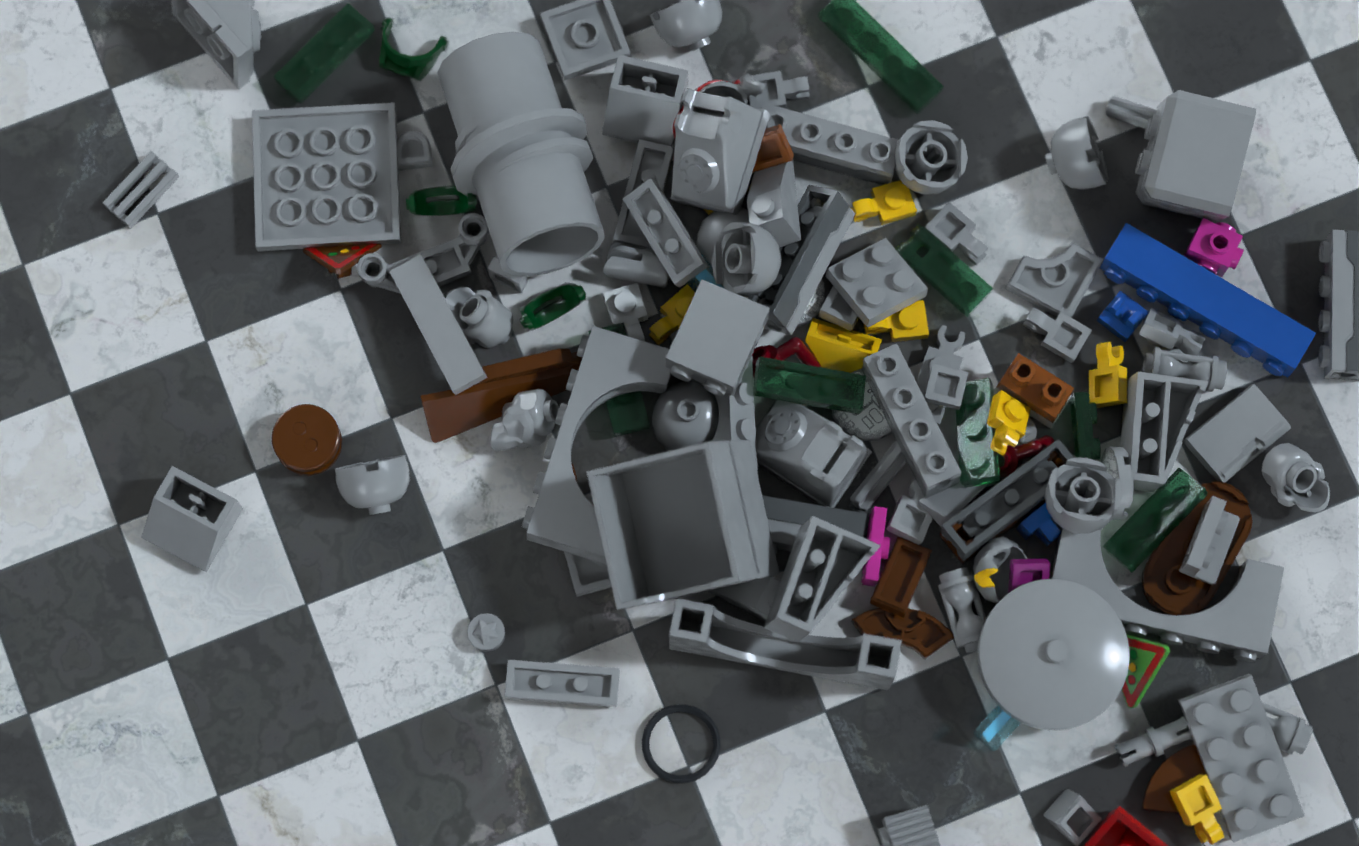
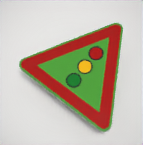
(1144, 663)

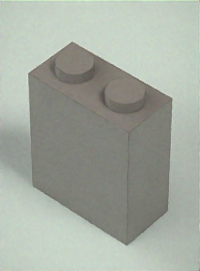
(716, 338)

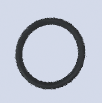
(681, 778)

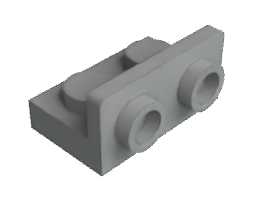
(1210, 542)

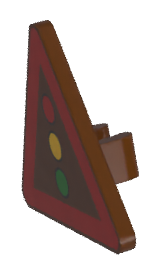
(340, 258)

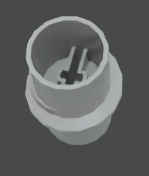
(521, 154)

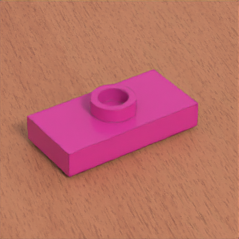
(875, 533)

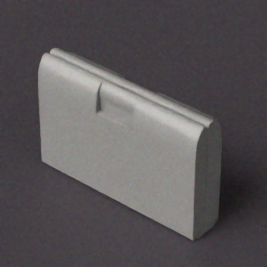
(1237, 434)

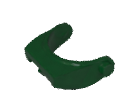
(411, 66)
(418, 203)
(571, 295)

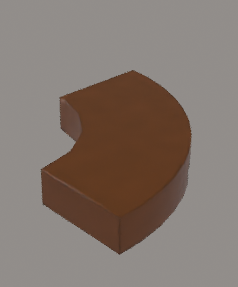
(916, 630)
(1169, 775)

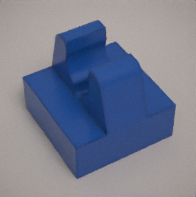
(1122, 316)
(1041, 525)

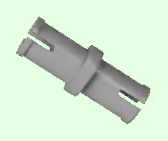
(1153, 741)

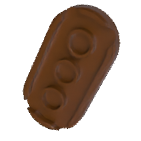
(1176, 592)

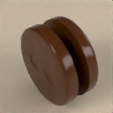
(307, 439)

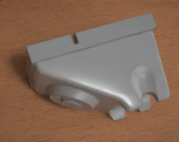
(225, 31)
(715, 151)
(808, 452)

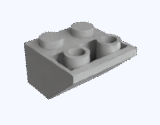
(644, 101)
(190, 518)

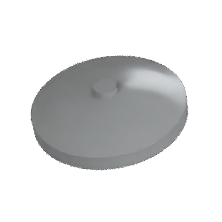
(1053, 654)

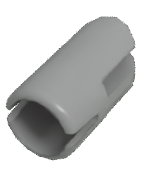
(635, 265)

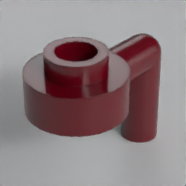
(787, 349)
(1015, 455)

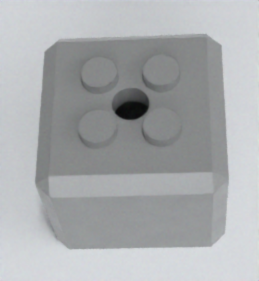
(1194, 155)

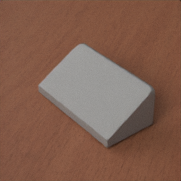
(950, 501)

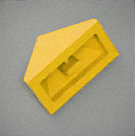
(838, 347)

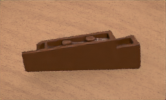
(484, 401)

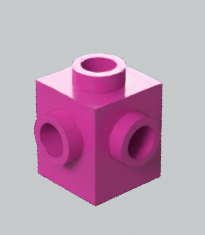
(1215, 247)

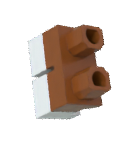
(1036, 387)

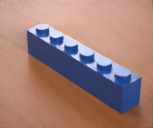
(1207, 301)

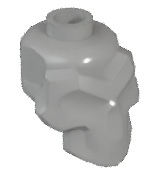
(481, 316)
(525, 421)
(1296, 478)

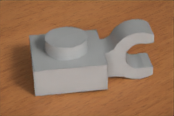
(777, 90)
(955, 231)
(1062, 336)

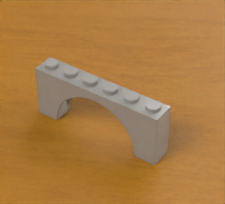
(608, 368)
(1236, 624)
(854, 660)

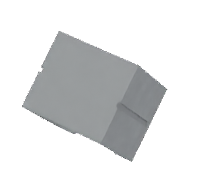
(682, 522)

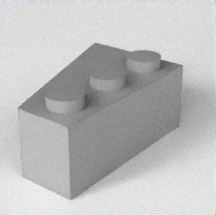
(1156, 423)
(815, 576)

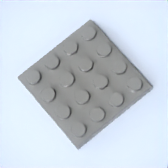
(326, 176)

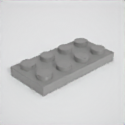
(1241, 757)

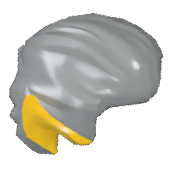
(993, 566)

